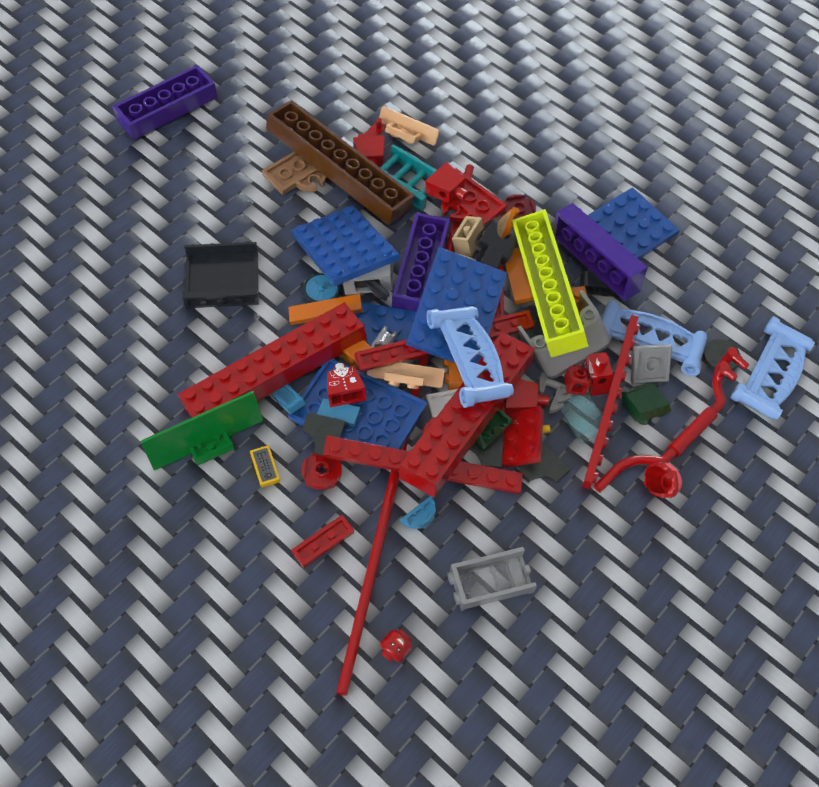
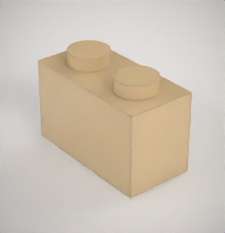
(466, 235)

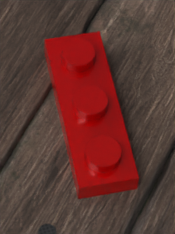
(322, 541)

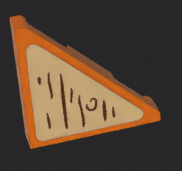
(504, 223)

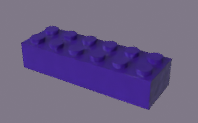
(165, 101)
(425, 237)
(599, 251)

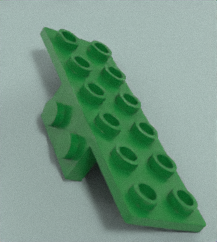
(203, 435)

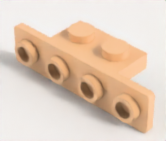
(407, 128)
(409, 374)

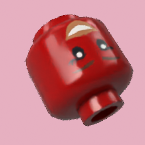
(396, 645)

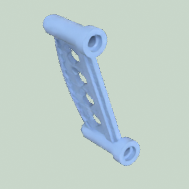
(688, 353)
(476, 389)
(752, 392)

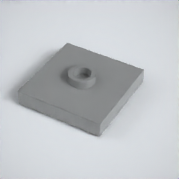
(651, 363)

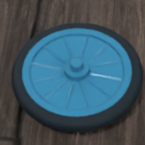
(320, 288)

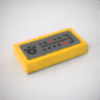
(264, 466)

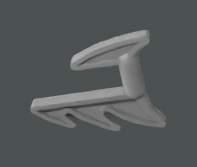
(560, 396)

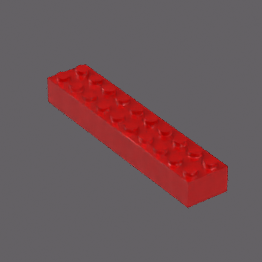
(278, 361)
(458, 427)

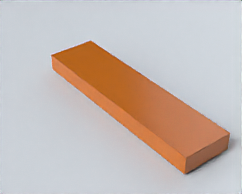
(518, 278)
(309, 311)

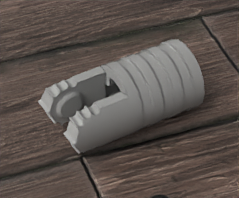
(384, 338)

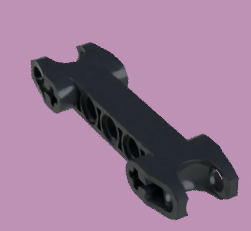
(493, 247)

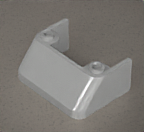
(596, 337)

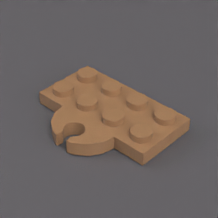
(293, 172)

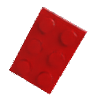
(523, 438)

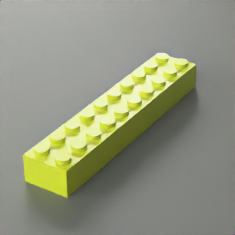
(549, 284)

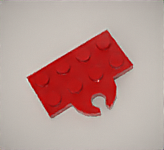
(477, 204)

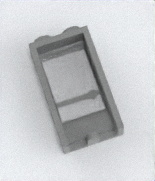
(490, 578)

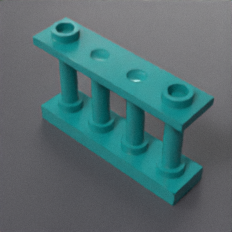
(416, 165)

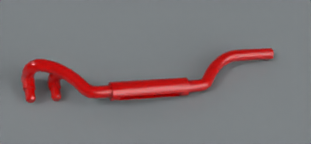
(695, 428)

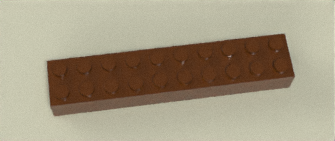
(340, 162)

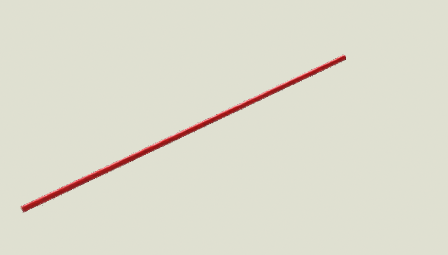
(380, 534)

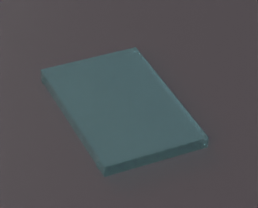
(582, 417)

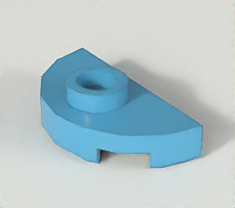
(420, 515)

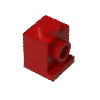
(576, 375)

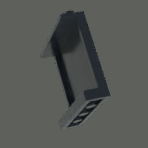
(221, 275)

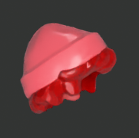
(662, 480)

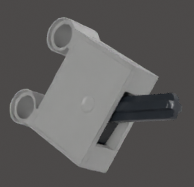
(376, 281)

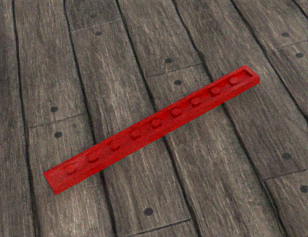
(399, 352)
(610, 406)
(391, 459)

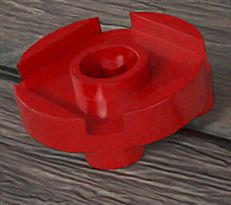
(317, 480)

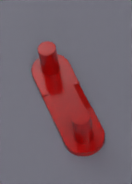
(375, 129)

